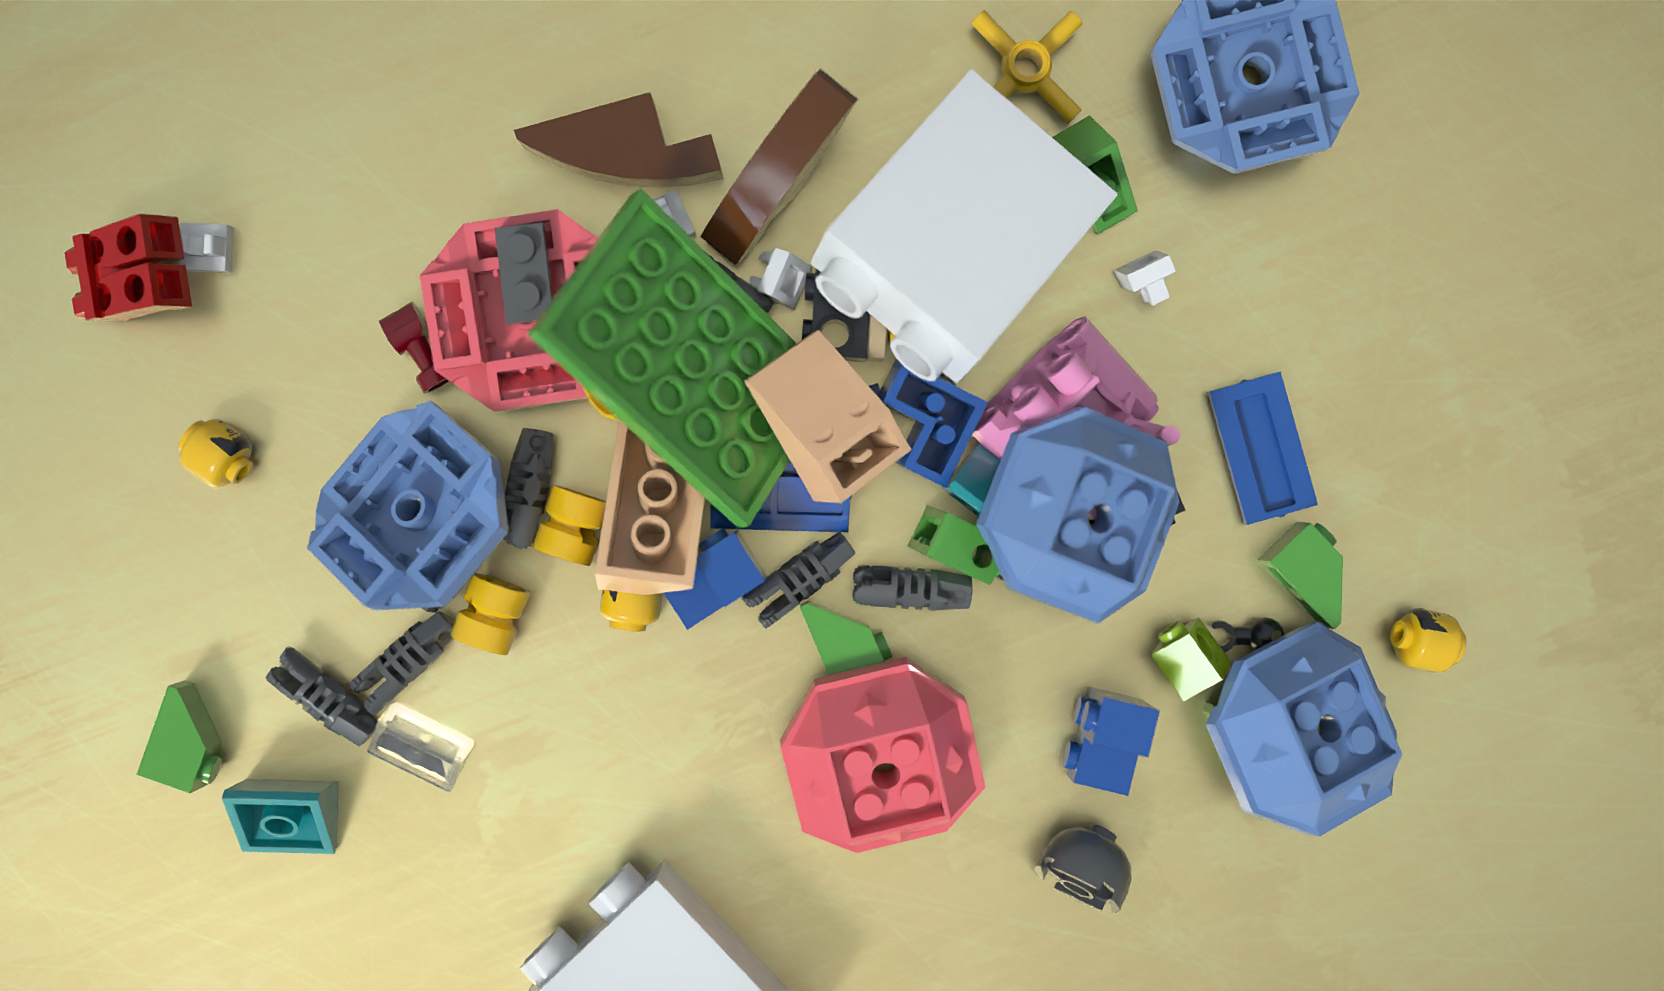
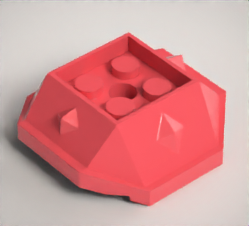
(468, 321)
(874, 718)

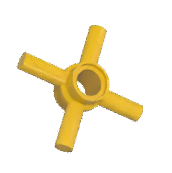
(1036, 51)

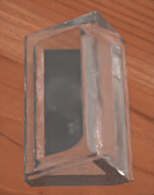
(420, 746)

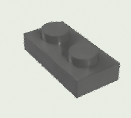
(524, 272)

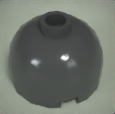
(1087, 866)

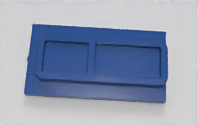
(1262, 448)
(791, 509)

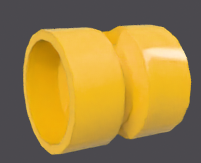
(570, 526)
(490, 614)

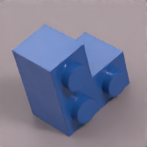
(943, 421)
(722, 575)
(1109, 739)

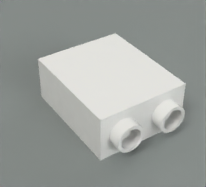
(959, 230)
(649, 939)

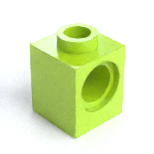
(1190, 657)

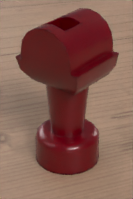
(407, 333)

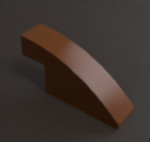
(622, 146)
(779, 167)

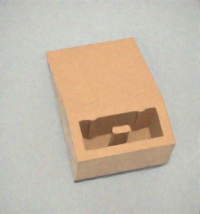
(826, 419)

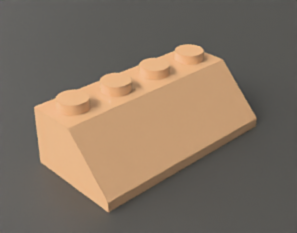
(648, 523)

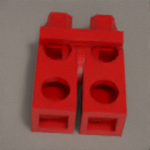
(123, 269)

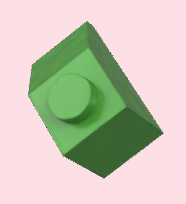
(1101, 155)
(1309, 570)
(843, 640)
(182, 742)

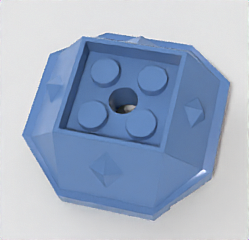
(1246, 126)
(371, 503)
(1042, 506)
(1272, 740)

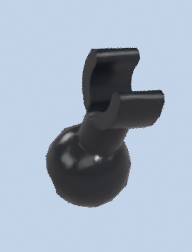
(1256, 635)

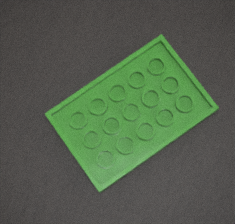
(668, 353)

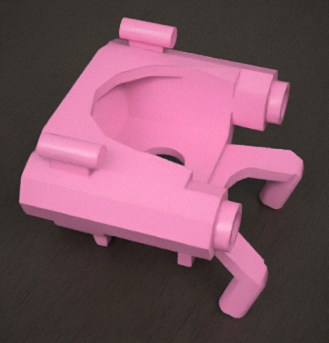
(1069, 372)

